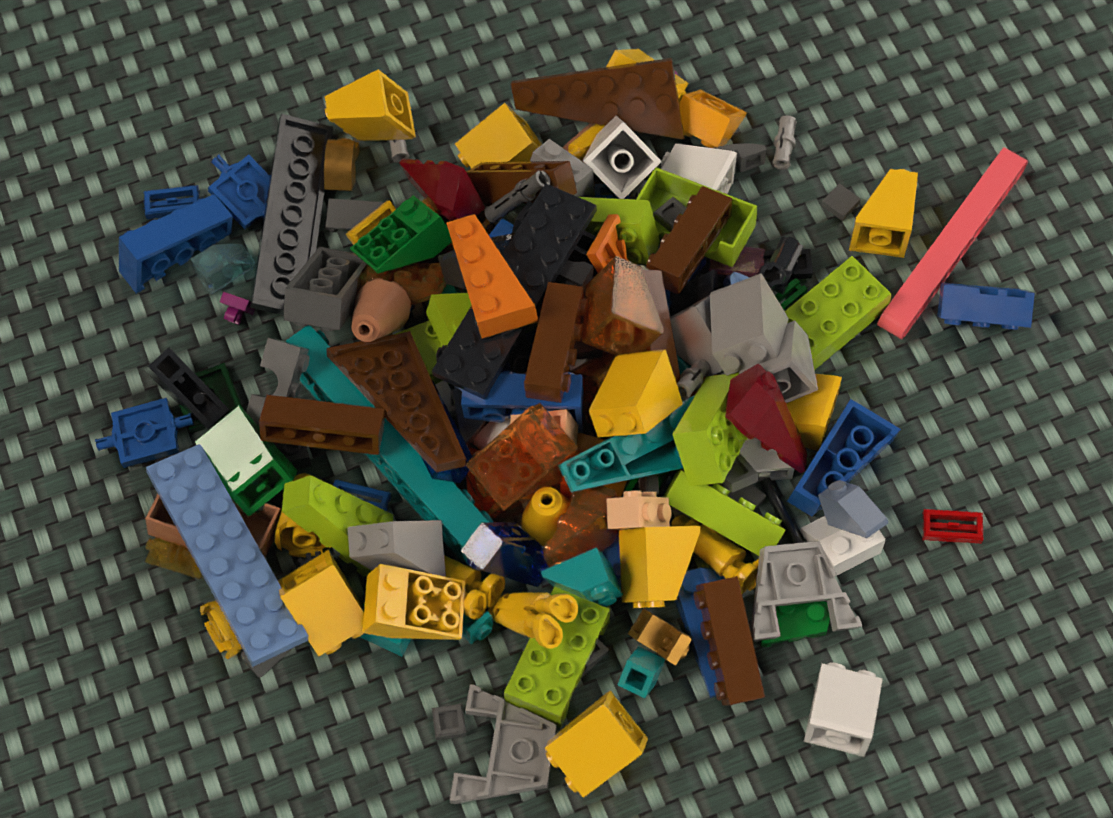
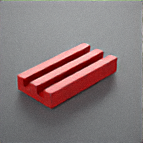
(977, 517)

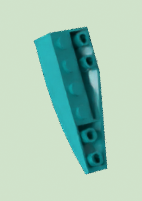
(627, 456)

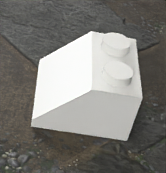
(842, 547)

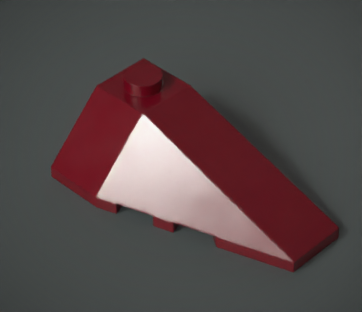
(444, 188)
(761, 413)

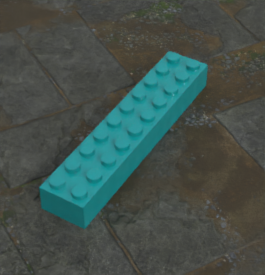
(396, 458)

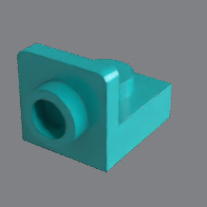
(477, 628)

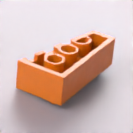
(492, 286)

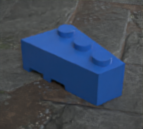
(985, 305)

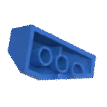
(692, 619)

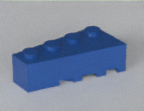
(171, 240)

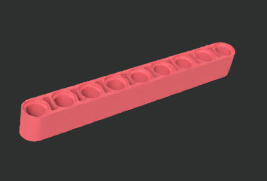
(952, 243)

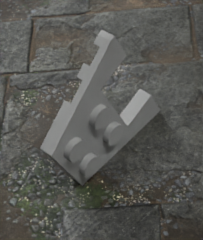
(797, 576)
(517, 751)

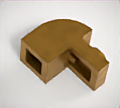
(340, 164)
(660, 636)

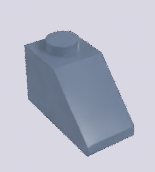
(851, 509)

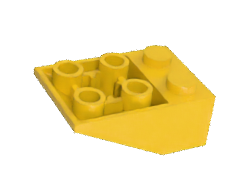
(413, 604)

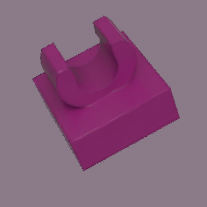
(236, 307)

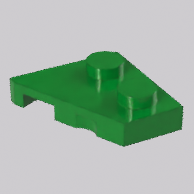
(800, 621)

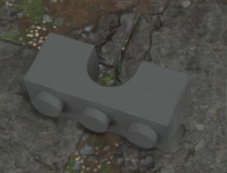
(287, 363)

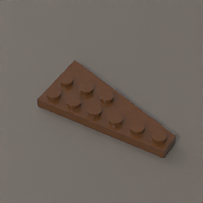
(636, 93)
(397, 380)

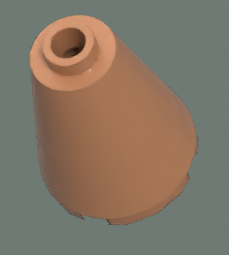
(379, 310)

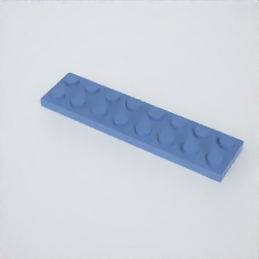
(226, 554)

